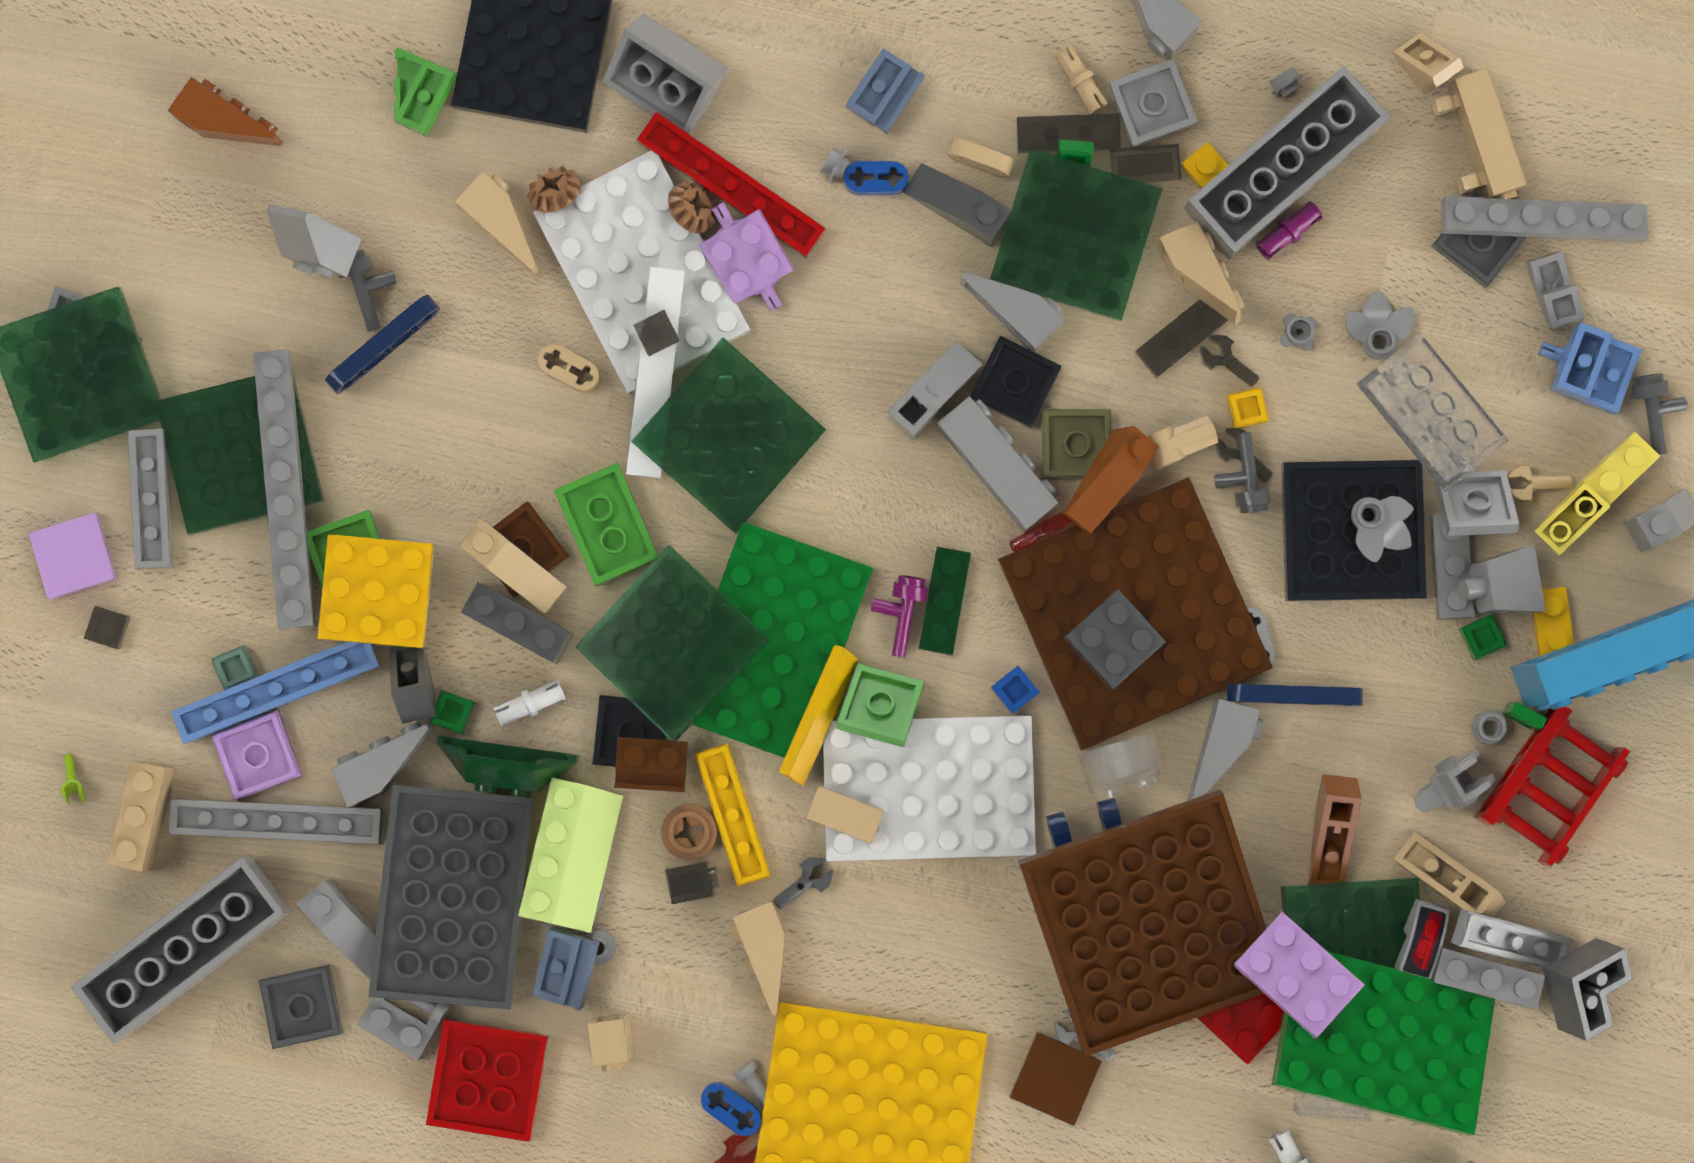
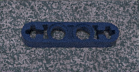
(382, 344)
(1295, 694)

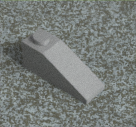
(1166, 25)
(1020, 311)
(1226, 738)
(341, 923)

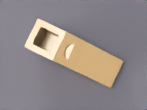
(1195, 267)
(764, 943)

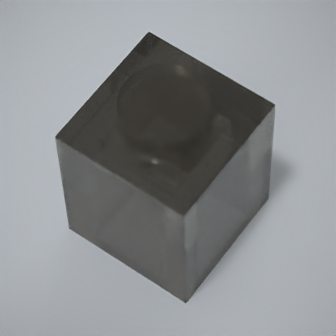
(691, 882)

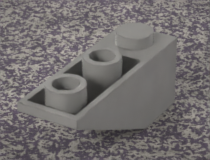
(933, 390)
(374, 771)

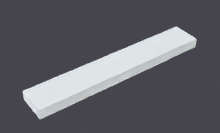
(654, 371)

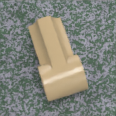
(1182, 441)

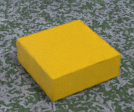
(1247, 408)

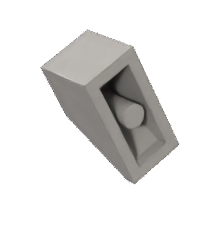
(1662, 521)

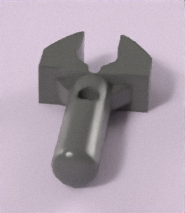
(804, 883)

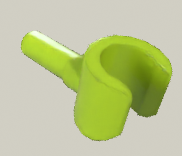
(72, 784)

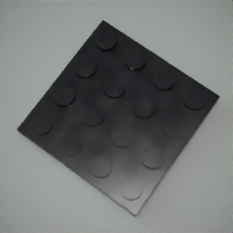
(532, 60)
(1320, 534)

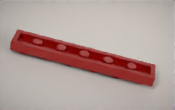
(730, 183)

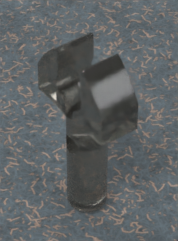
(1227, 360)
(1226, 454)

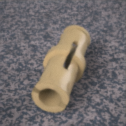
(1081, 79)

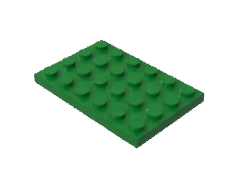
(805, 607)
(1395, 1050)

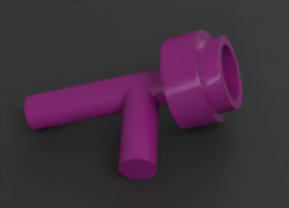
(909, 590)

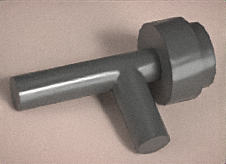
(364, 285)
(1650, 388)
(1252, 499)

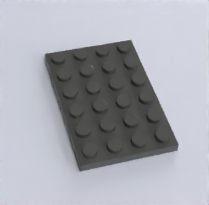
(451, 897)

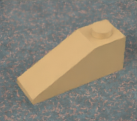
(493, 211)
(512, 566)
(1448, 877)

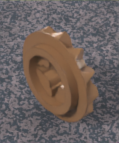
(548, 200)
(685, 213)
(682, 847)

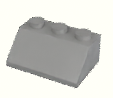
(664, 73)

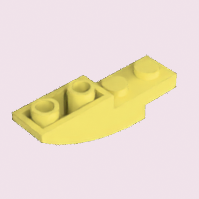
(1596, 492)

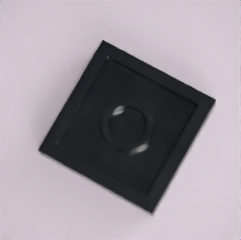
(1015, 382)
(617, 719)

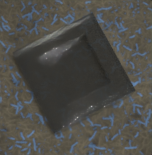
(656, 332)
(107, 627)

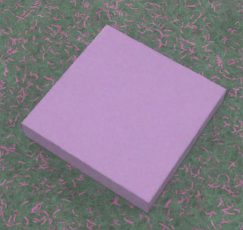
(72, 556)
(256, 755)

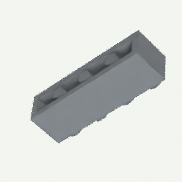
(997, 463)

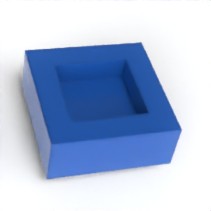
(1015, 689)

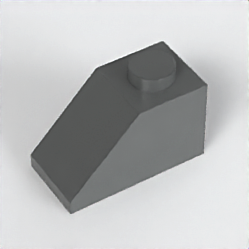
(411, 683)

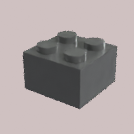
(1114, 640)

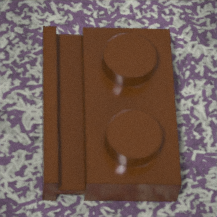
(651, 764)

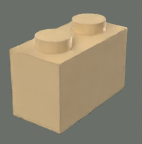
(610, 1041)

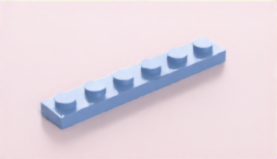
(274, 689)

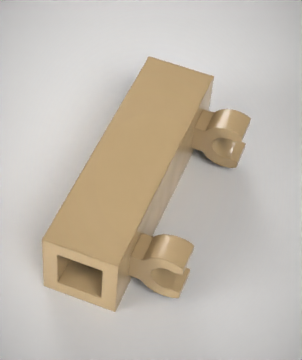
(1485, 134)

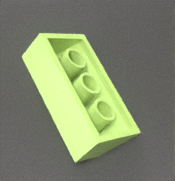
(571, 855)

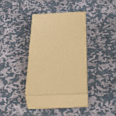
(845, 814)

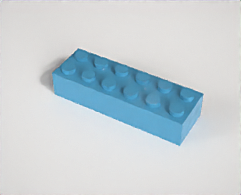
(1607, 658)

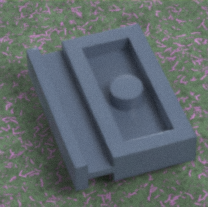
(885, 91)
(565, 968)

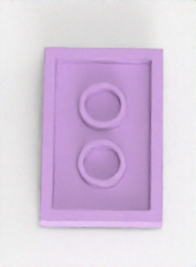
(1298, 975)

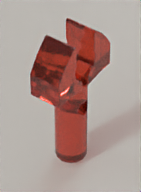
(1046, 528)
(731, 1143)

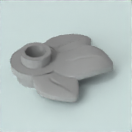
(1379, 321)
(1385, 529)

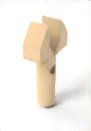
(1537, 482)

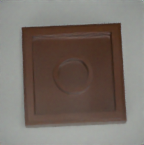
(533, 537)
(1055, 1078)

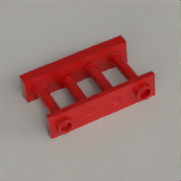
(1517, 781)

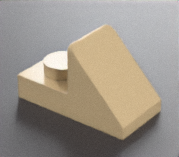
(1427, 62)

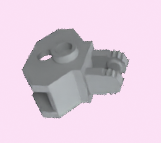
(1453, 784)

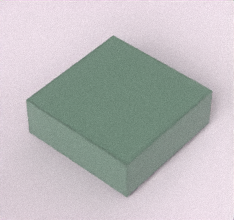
(234, 667)

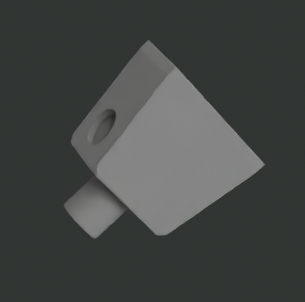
(1505, 584)

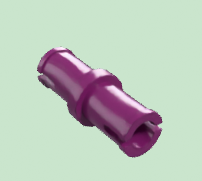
(1289, 230)

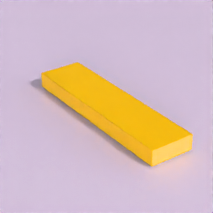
(819, 715)
(732, 814)

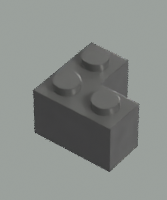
(1580, 987)

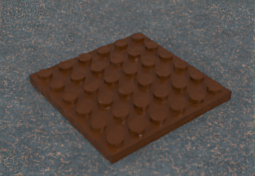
(1176, 578)
(1147, 921)

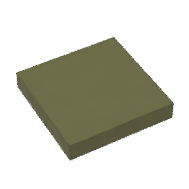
(1072, 441)

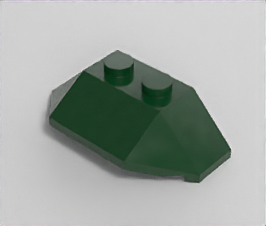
(505, 765)

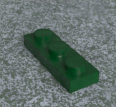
(944, 601)

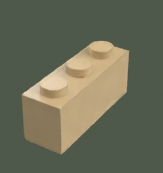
(141, 816)

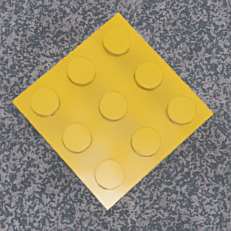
(375, 591)

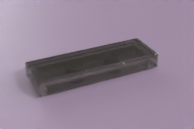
(1045, 131)
(1180, 337)

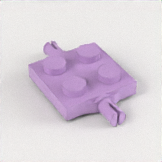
(747, 256)

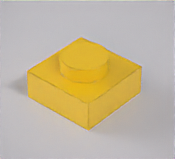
(1204, 165)

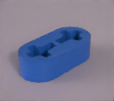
(875, 169)
(725, 1115)

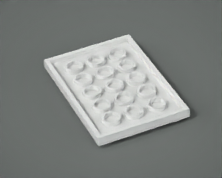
(606, 251)
(946, 794)

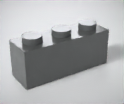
(517, 623)

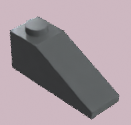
(958, 203)

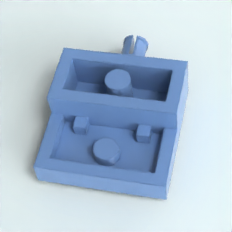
(1593, 367)

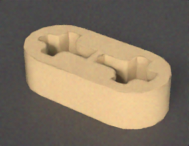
(980, 157)
(572, 361)

